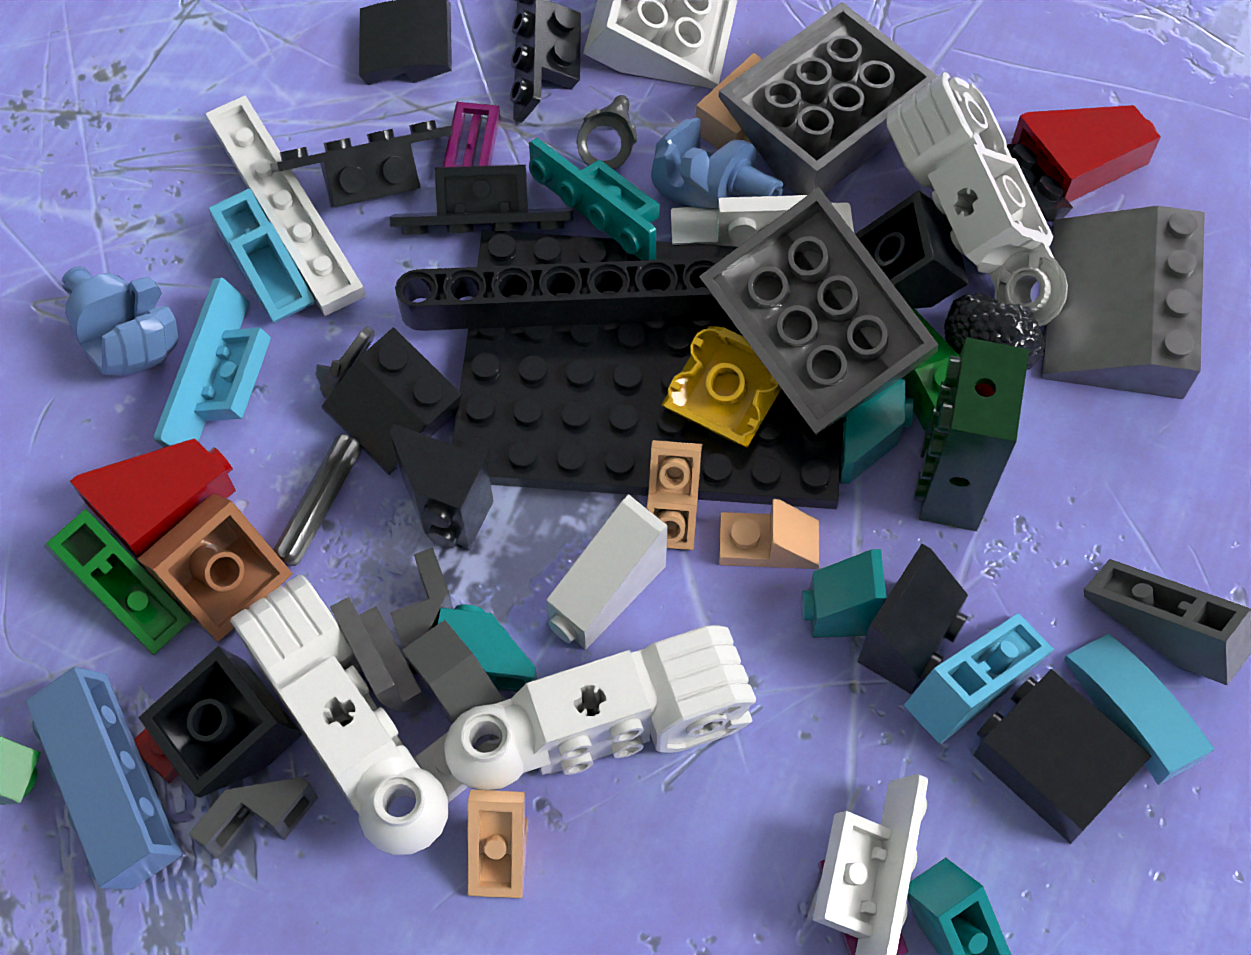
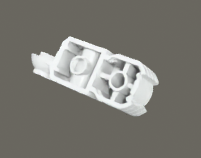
(960, 153)
(321, 687)
(674, 689)

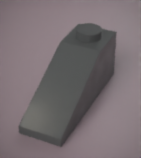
(1176, 620)

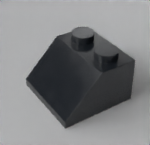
(916, 251)
(391, 387)
(445, 486)
(915, 622)
(219, 724)

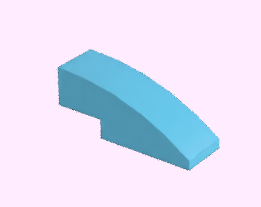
(261, 256)
(1139, 706)

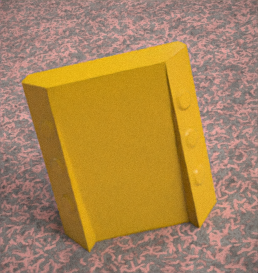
(723, 386)

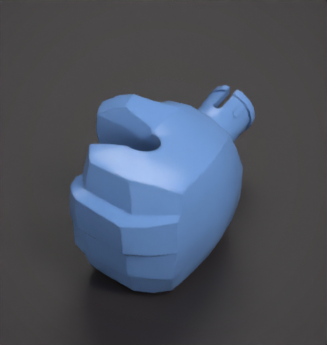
(700, 178)
(119, 321)

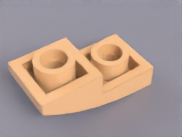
(675, 489)

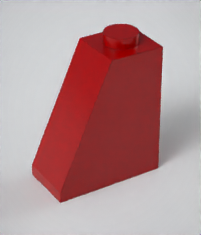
(1087, 145)
(153, 491)

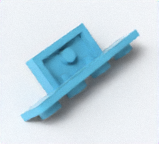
(216, 368)

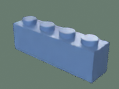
(102, 779)

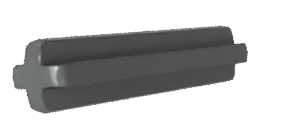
(317, 499)

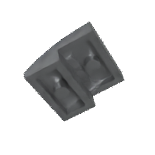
(379, 658)

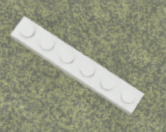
(286, 206)

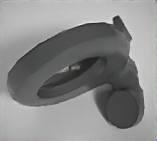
(612, 116)
(331, 376)

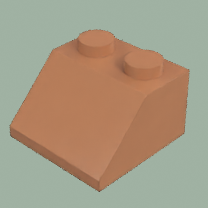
(214, 565)

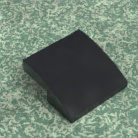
(405, 39)

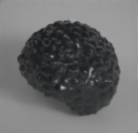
(990, 321)

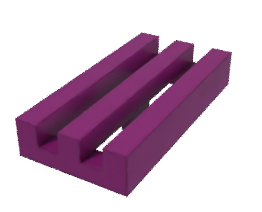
(478, 111)

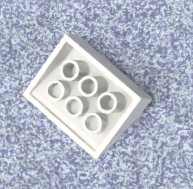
(663, 38)

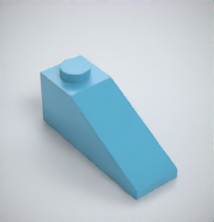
(977, 677)

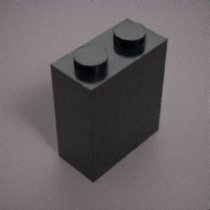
(1059, 754)

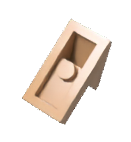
(770, 540)
(496, 843)

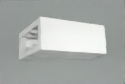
(608, 574)

